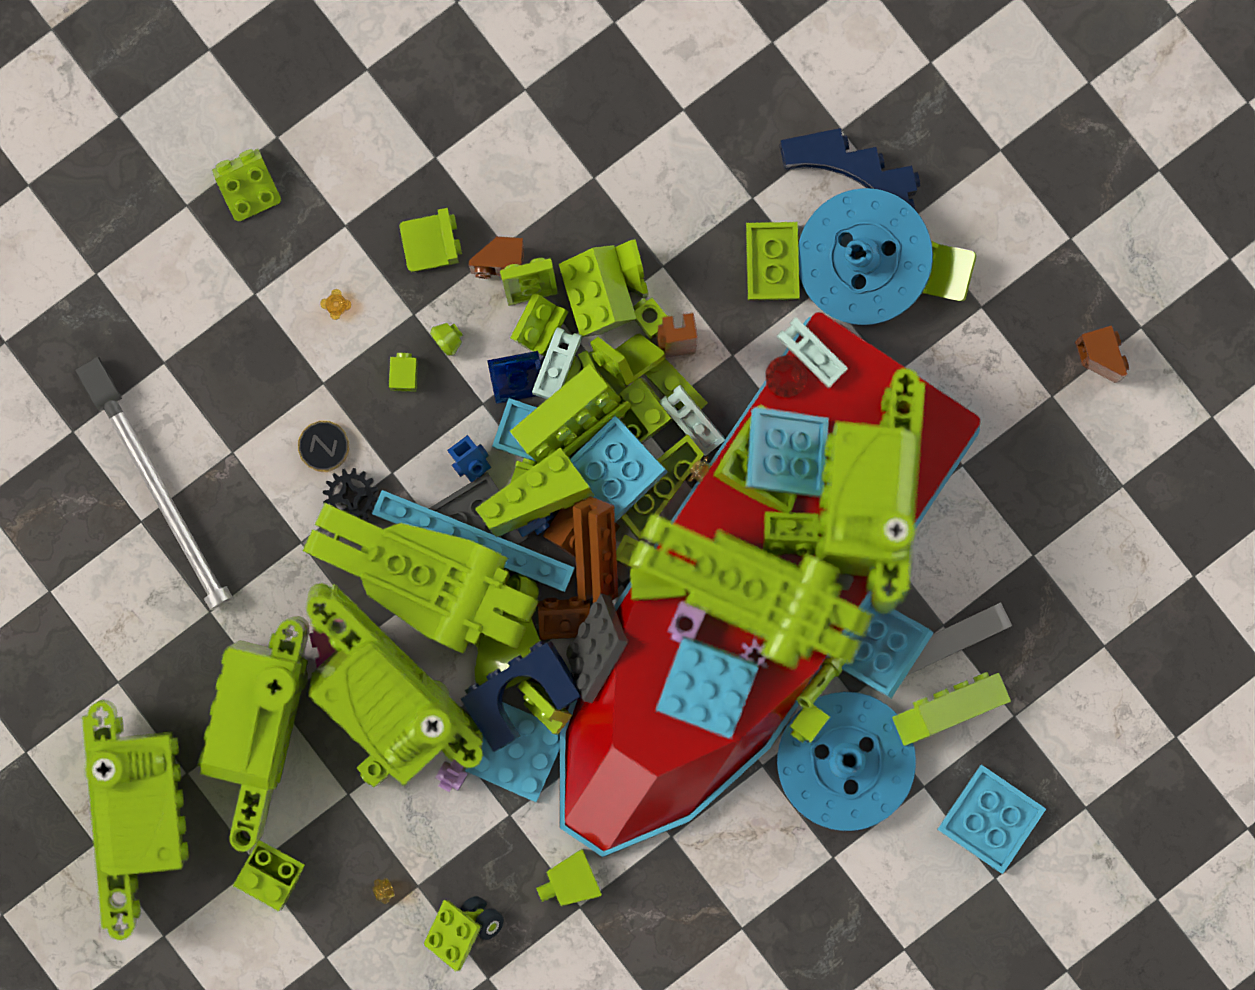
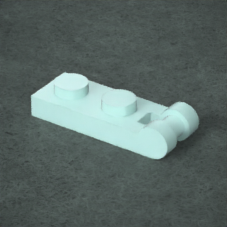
(812, 353)
(556, 363)
(692, 420)

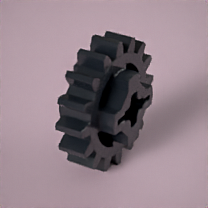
(362, 492)

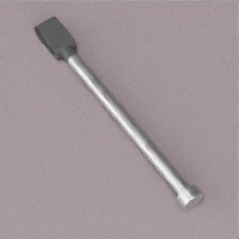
(105, 396)

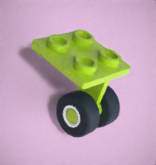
(457, 929)

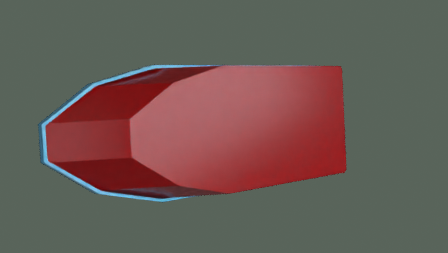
(646, 772)

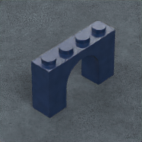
(486, 701)

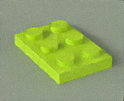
(772, 261)
(527, 279)

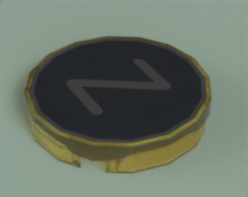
(323, 446)

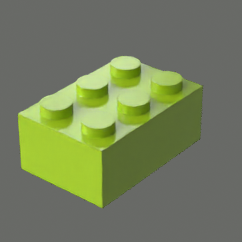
(597, 291)

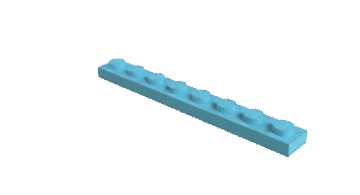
(519, 558)

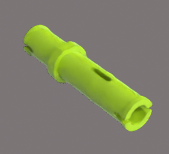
(830, 668)

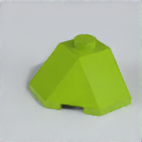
(632, 268)

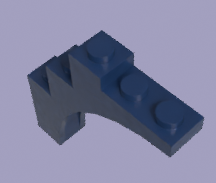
(828, 152)

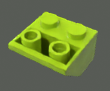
(269, 875)

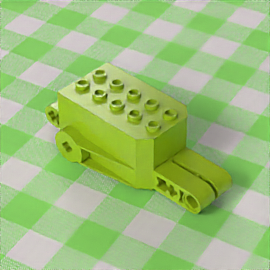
(427, 579)
(255, 722)

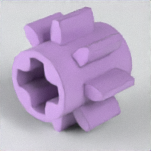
(749, 650)
(451, 776)

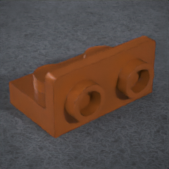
(561, 617)

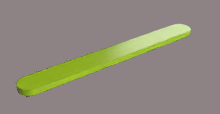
(585, 437)

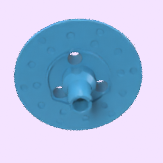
(891, 281)
(880, 775)

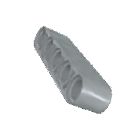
(962, 635)

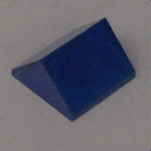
(514, 376)

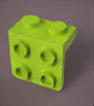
(246, 184)
(430, 241)
(950, 272)
(629, 359)

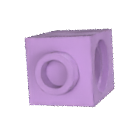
(690, 612)

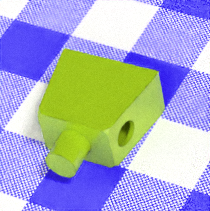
(570, 881)

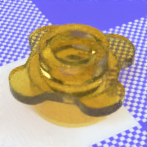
(343, 304)
(699, 469)
(383, 890)

